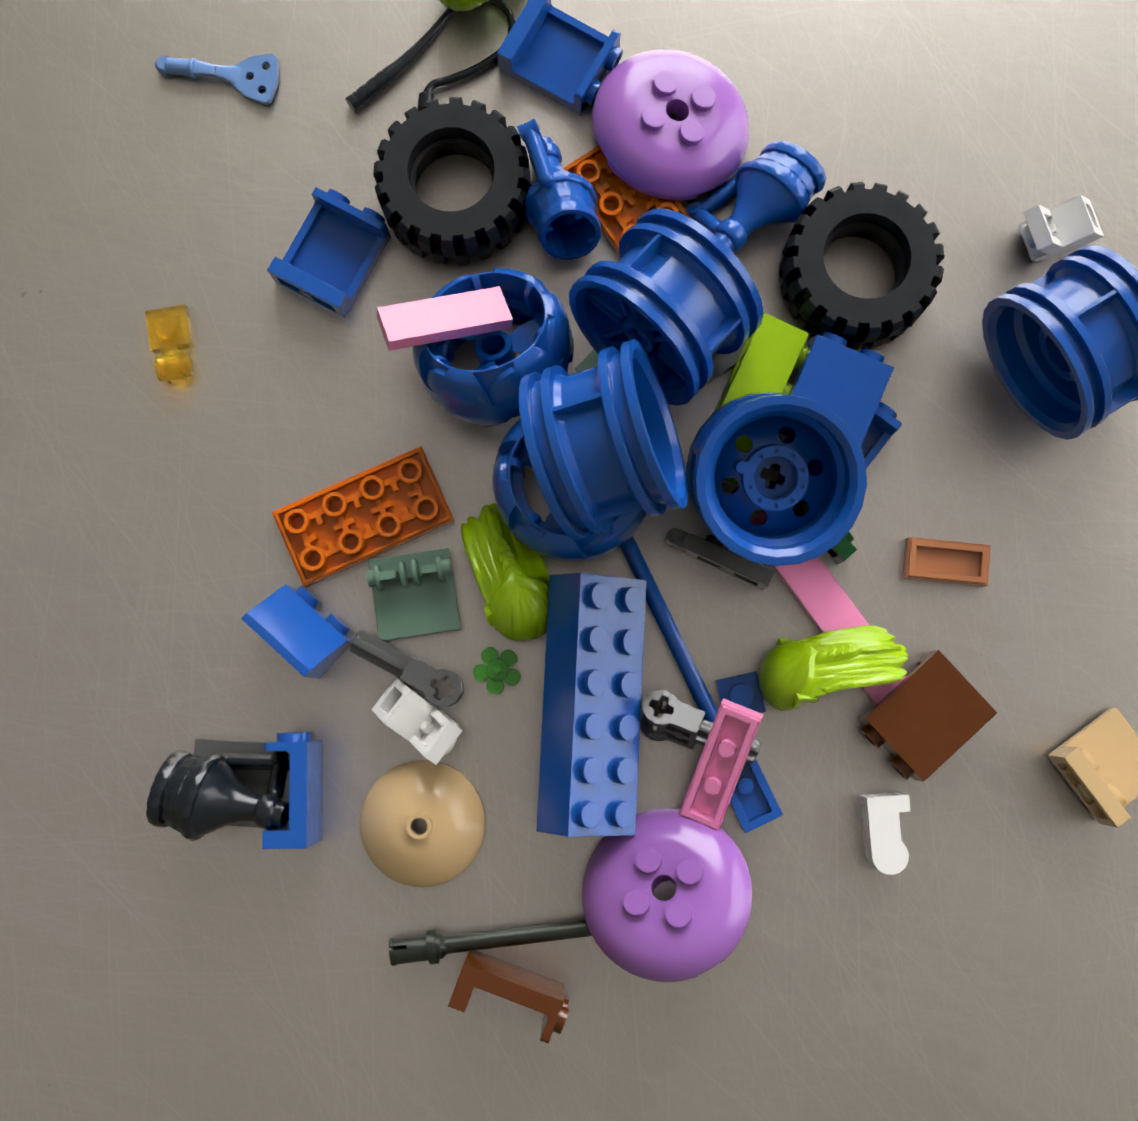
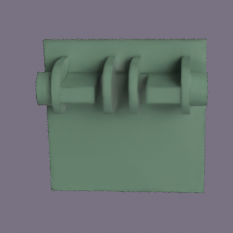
(414, 594)

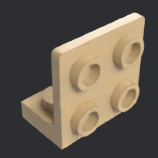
(1102, 766)

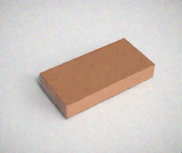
(946, 562)

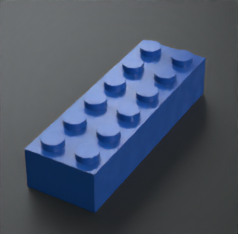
(591, 705)

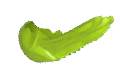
(508, 576)
(829, 662)

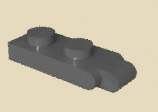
(717, 555)

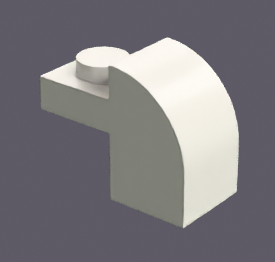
(1059, 228)
(417, 720)

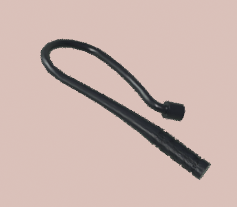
(392, 71)

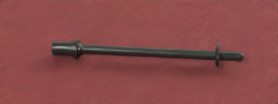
(435, 946)

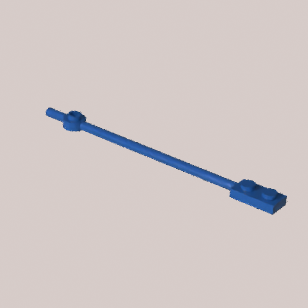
(752, 797)

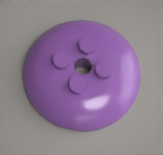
(664, 154)
(674, 936)

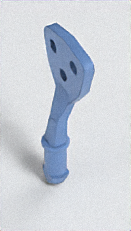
(236, 74)

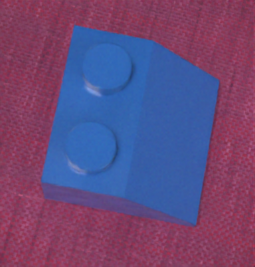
(299, 630)

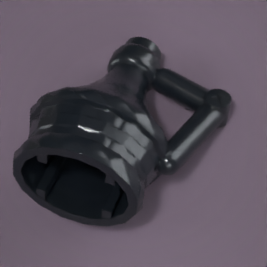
(205, 794)

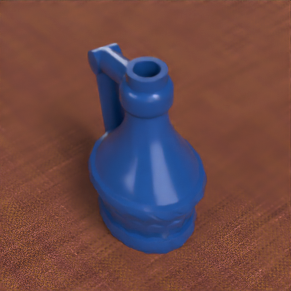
(767, 192)
(559, 201)

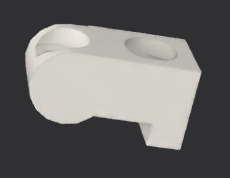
(883, 832)

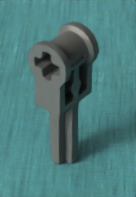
(407, 668)
(679, 722)

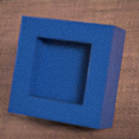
(742, 690)

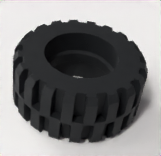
(443, 132)
(888, 223)

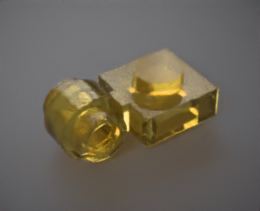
(168, 334)

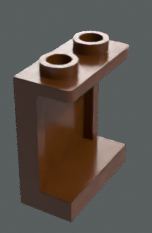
(926, 717)
(514, 985)

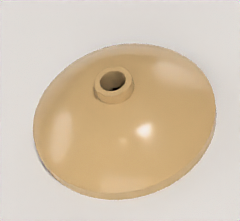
(452, 817)

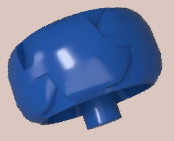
(492, 389)
(527, 526)

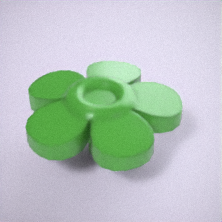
(497, 669)

